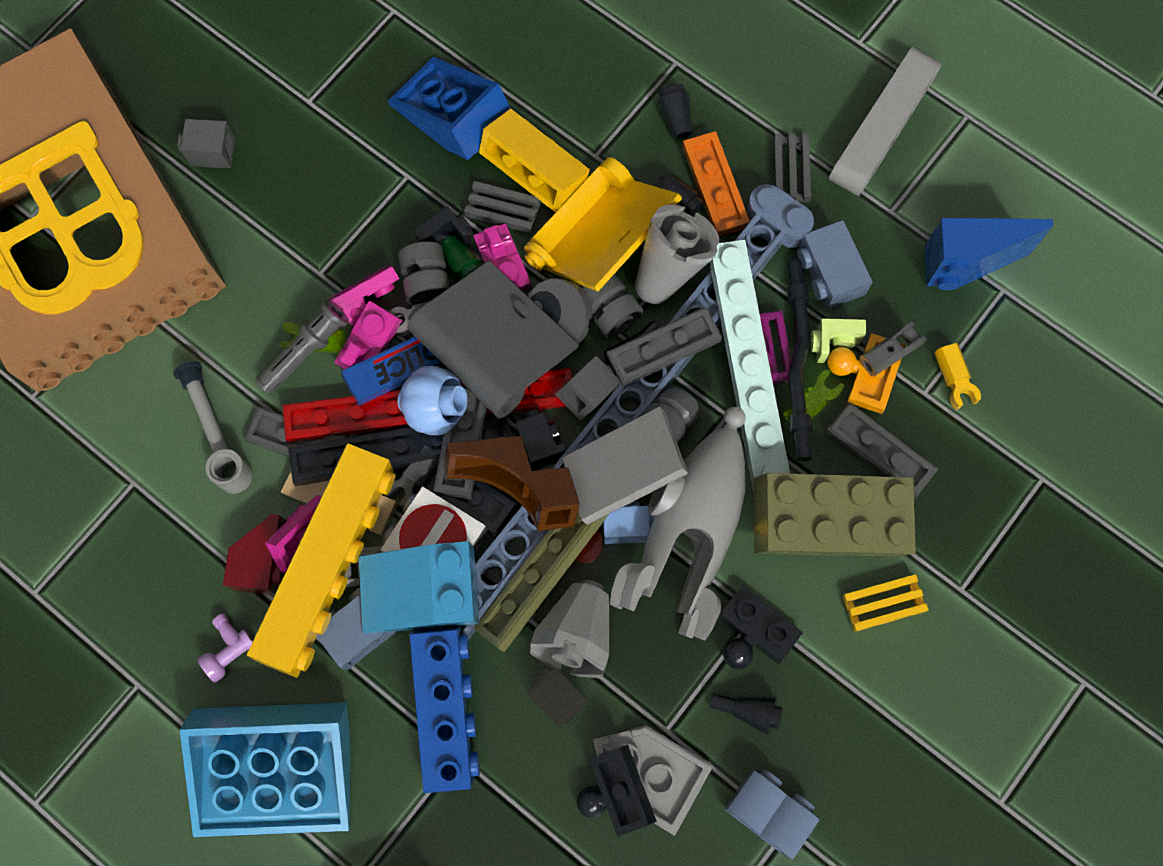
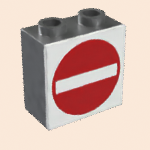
(432, 521)

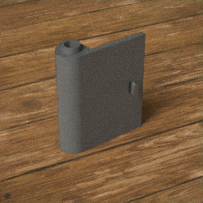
(491, 337)

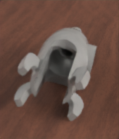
(705, 509)

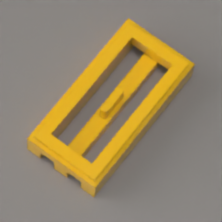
(915, 594)

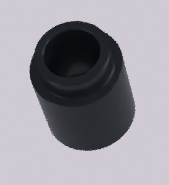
(689, 196)

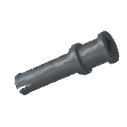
(312, 336)

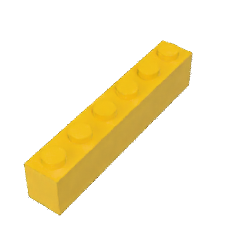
(322, 561)

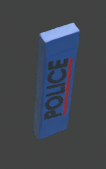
(387, 370)

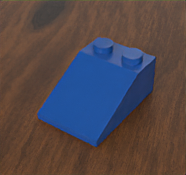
(450, 105)
(974, 247)

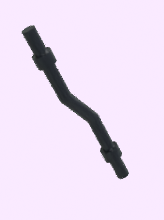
(799, 421)

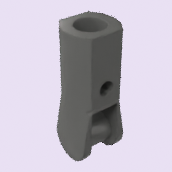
(890, 350)

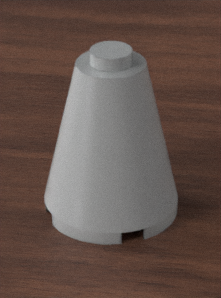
(673, 252)

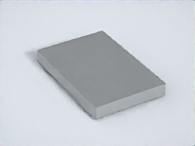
(625, 465)

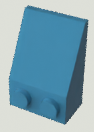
(419, 588)

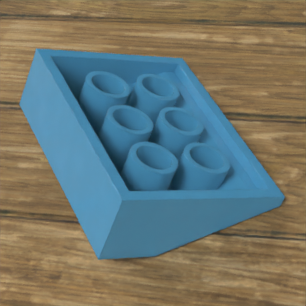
(267, 769)

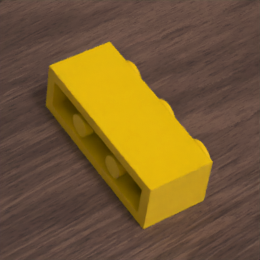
(532, 159)

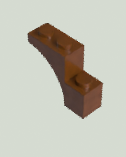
(503, 462)

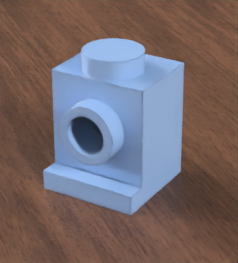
(628, 524)

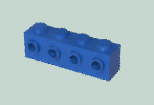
(443, 709)

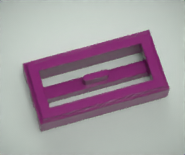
(777, 316)

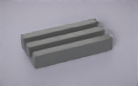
(792, 141)
(505, 195)

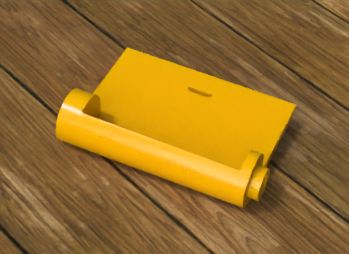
(598, 226)

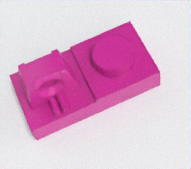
(498, 247)
(351, 298)
(369, 336)
(287, 539)

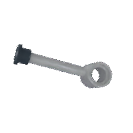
(222, 457)

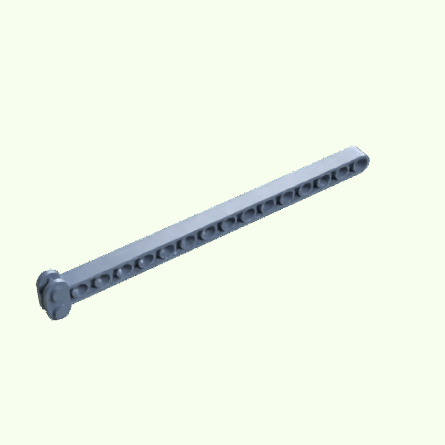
(773, 218)

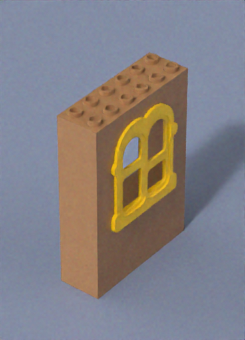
(53, 122)

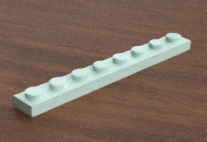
(748, 360)

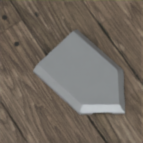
(666, 770)

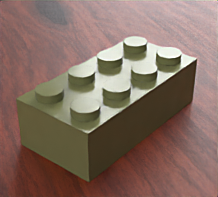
(833, 515)

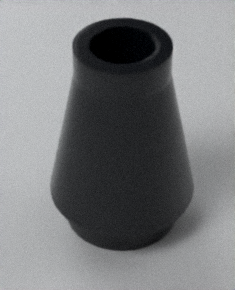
(675, 107)

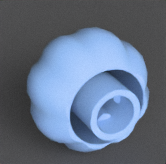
(429, 398)

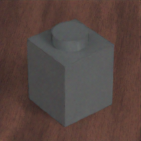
(207, 143)
(588, 388)

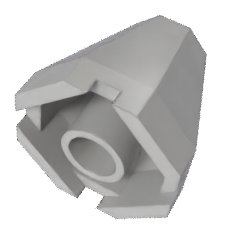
(576, 631)

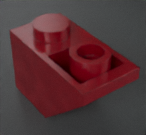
(251, 563)

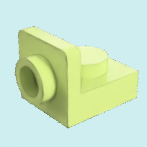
(837, 332)

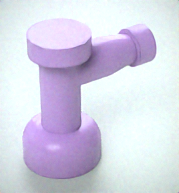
(236, 643)

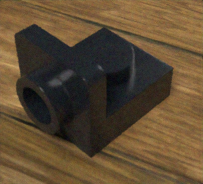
(443, 226)

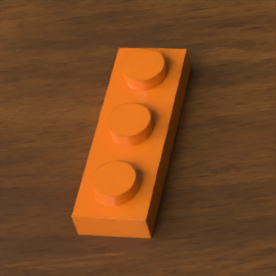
(715, 183)

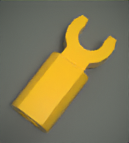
(956, 375)

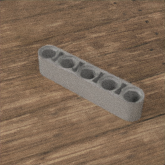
(885, 121)

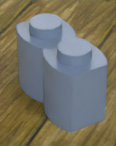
(772, 813)

